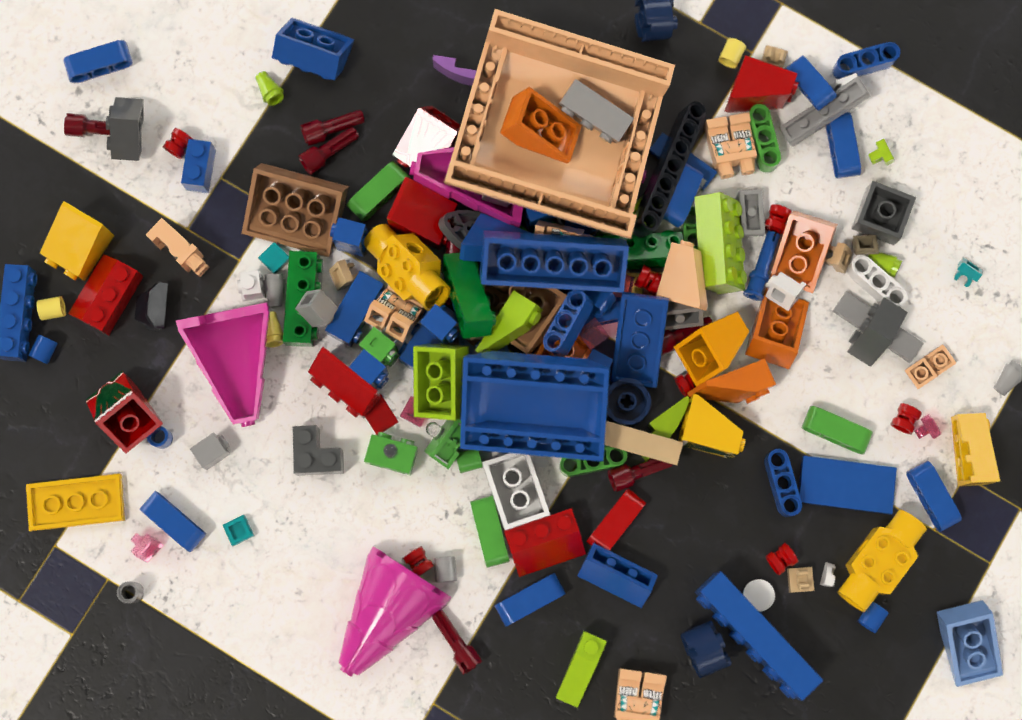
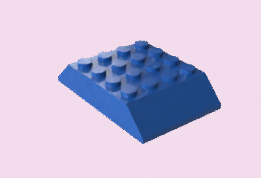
(534, 405)

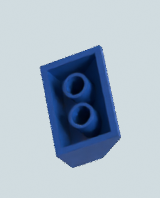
(312, 48)

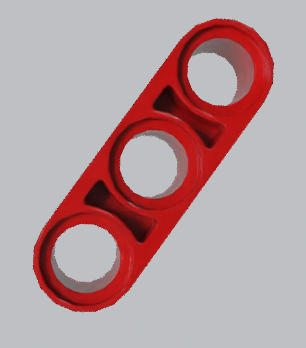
(617, 520)

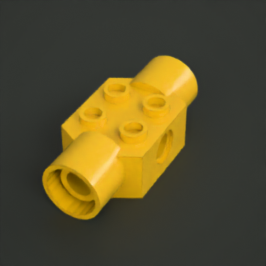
(407, 266)
(882, 560)

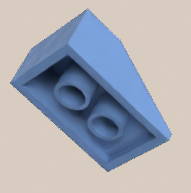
(970, 642)

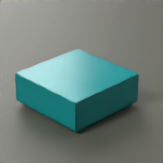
(274, 258)
(238, 530)

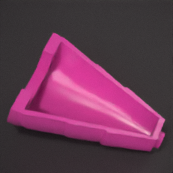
(431, 170)
(231, 356)
(386, 611)

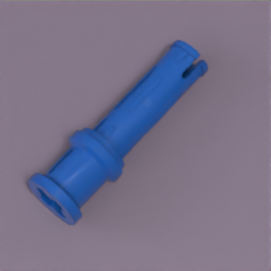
(760, 276)

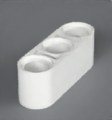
(871, 271)

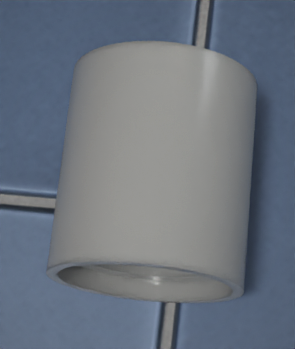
(445, 569)
(121, 592)

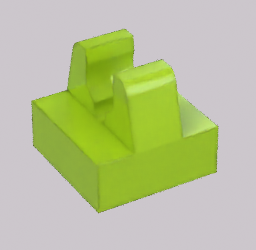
(881, 154)

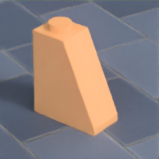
(684, 276)

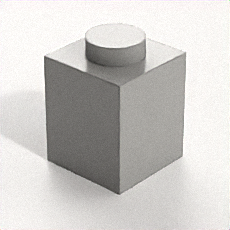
(317, 308)
(210, 450)

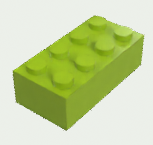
(720, 242)

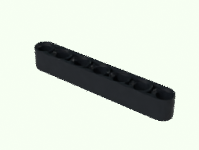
(669, 169)

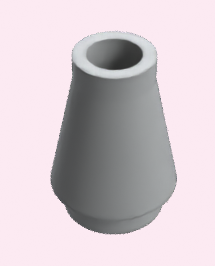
(274, 288)
(1009, 378)

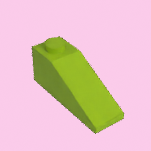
(512, 321)
(581, 669)

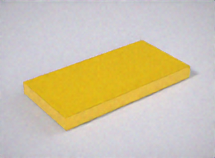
(75, 502)

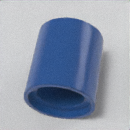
(43, 349)
(165, 443)
(873, 617)

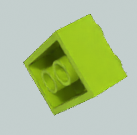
(438, 380)

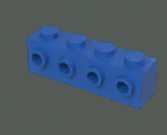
(16, 311)

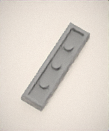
(812, 120)
(856, 311)

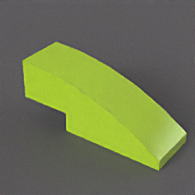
(669, 421)

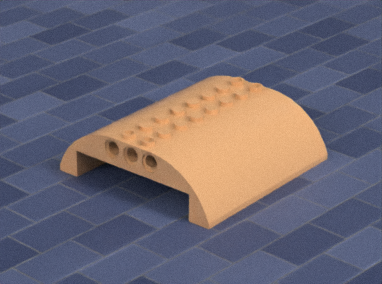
(602, 177)

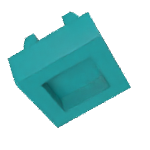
(968, 269)

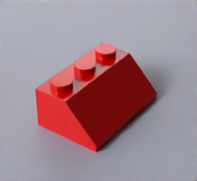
(106, 294)
(343, 384)
(545, 542)

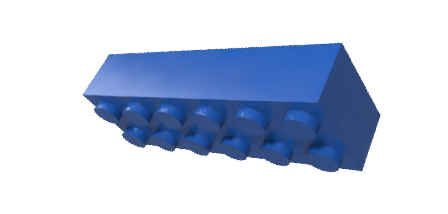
(553, 261)
(758, 636)

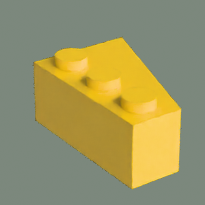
(973, 450)

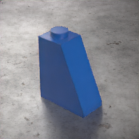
(472, 244)

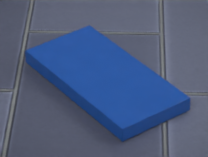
(640, 338)
(847, 485)

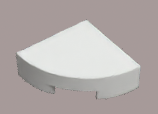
(827, 577)

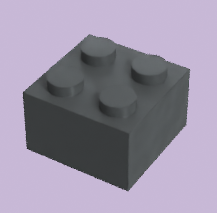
(883, 212)

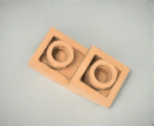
(930, 366)

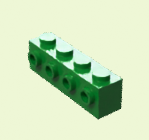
(648, 250)
(302, 277)
(468, 296)

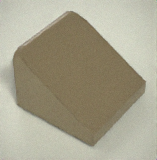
(865, 245)

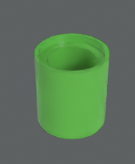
(469, 460)

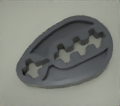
(461, 221)

